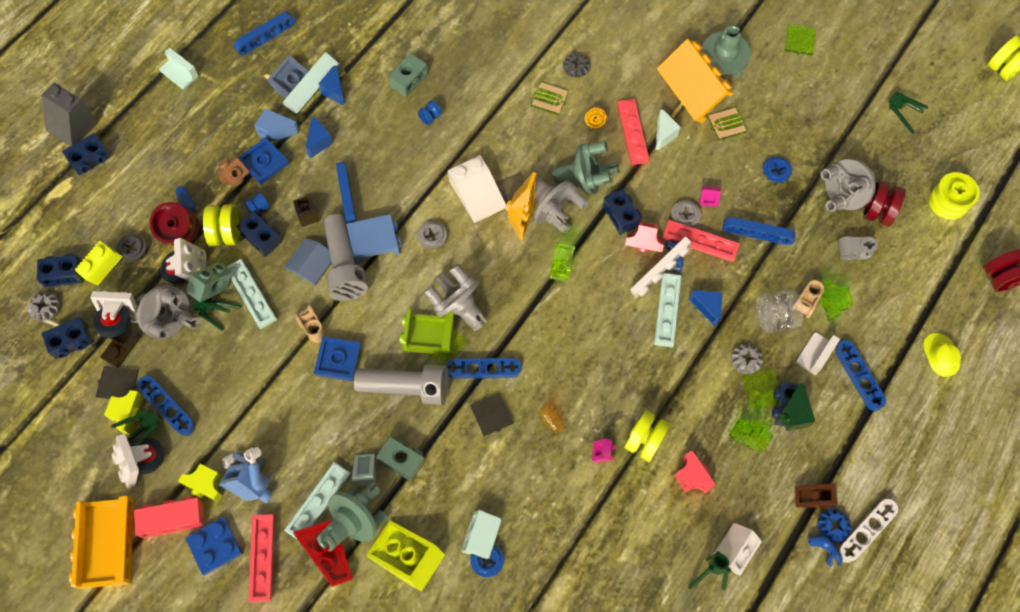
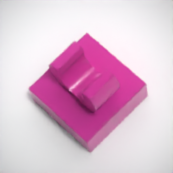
(709, 196)
(602, 450)

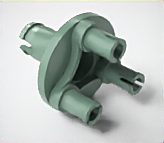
(728, 51)
(586, 169)
(351, 517)

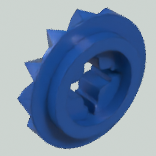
(780, 164)
(825, 525)
(491, 569)

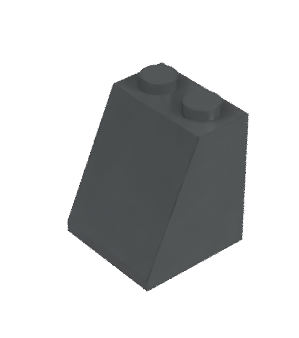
(66, 115)

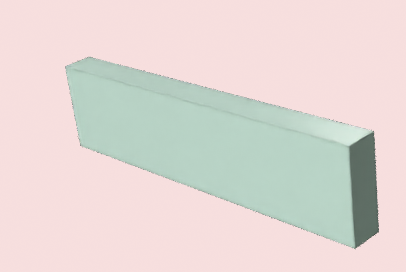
(309, 84)
(251, 294)
(667, 310)
(318, 500)

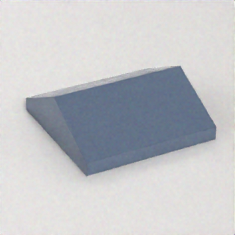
(287, 76)
(309, 261)

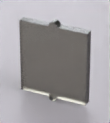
(509, 186)
(116, 382)
(491, 414)

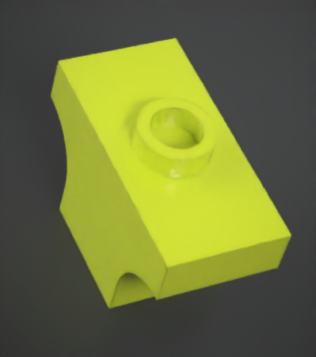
(124, 407)
(203, 483)

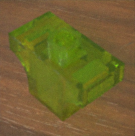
(562, 262)
(835, 300)
(752, 434)

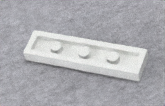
(667, 262)

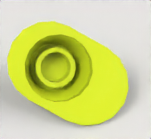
(942, 354)

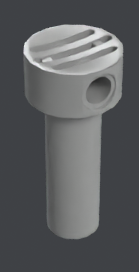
(346, 279)
(429, 384)

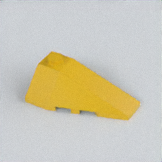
(522, 206)

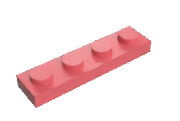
(632, 132)
(702, 241)
(261, 558)

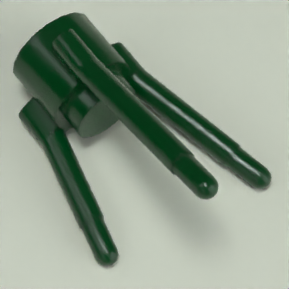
(899, 101)
(207, 307)
(148, 420)
(717, 565)

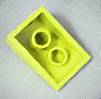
(406, 555)

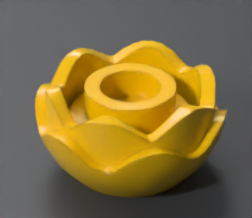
(595, 122)

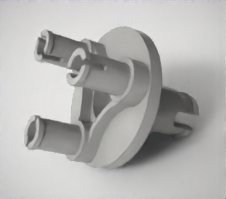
(848, 184)
(552, 199)
(457, 298)
(164, 312)

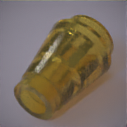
(551, 419)

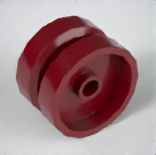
(884, 203)
(174, 221)
(1004, 271)

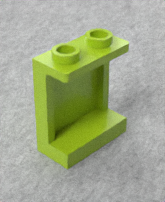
(427, 333)

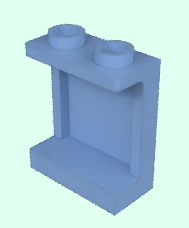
(373, 237)

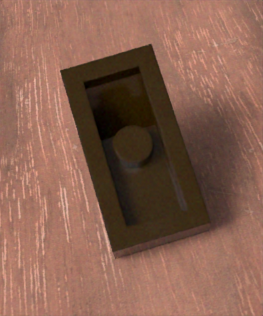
(306, 210)
(120, 348)

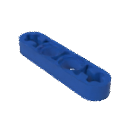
(248, 42)
(345, 192)
(759, 231)
(483, 363)
(857, 376)
(167, 404)

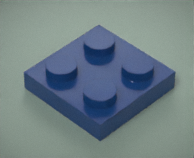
(263, 161)
(337, 359)
(213, 546)

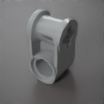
(856, 247)

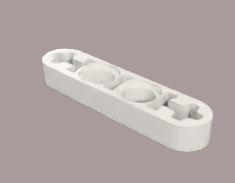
(867, 530)

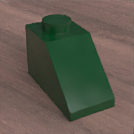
(797, 410)

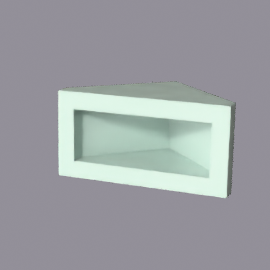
(666, 130)
(364, 470)

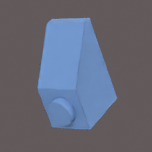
(275, 126)

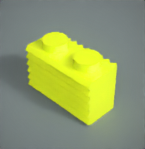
(98, 263)

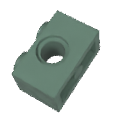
(407, 83)
(209, 281)
(406, 469)

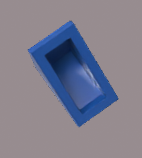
(331, 86)
(317, 139)
(708, 304)

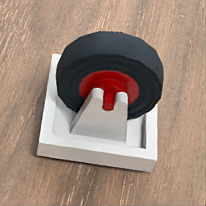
(182, 262)
(113, 312)
(136, 459)

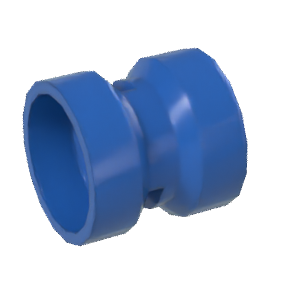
(429, 112)
(258, 203)

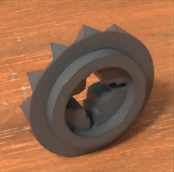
(582, 69)
(131, 241)

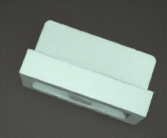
(178, 69)
(481, 534)

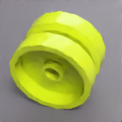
(1009, 58)
(954, 195)
(221, 225)
(644, 434)

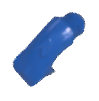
(184, 198)
(670, 245)
(823, 542)

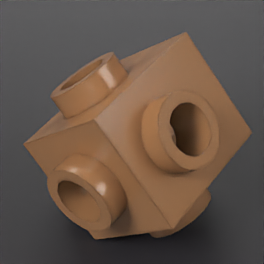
(232, 171)

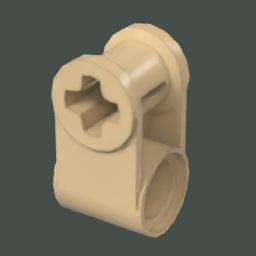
(810, 300)
(309, 321)

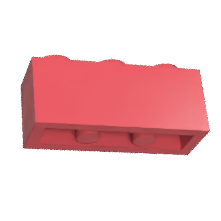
(169, 517)

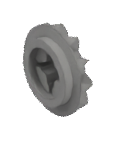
(691, 209)
(437, 229)
(46, 312)
(740, 362)

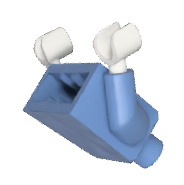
(245, 478)

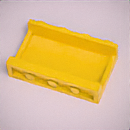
(694, 79)
(102, 543)

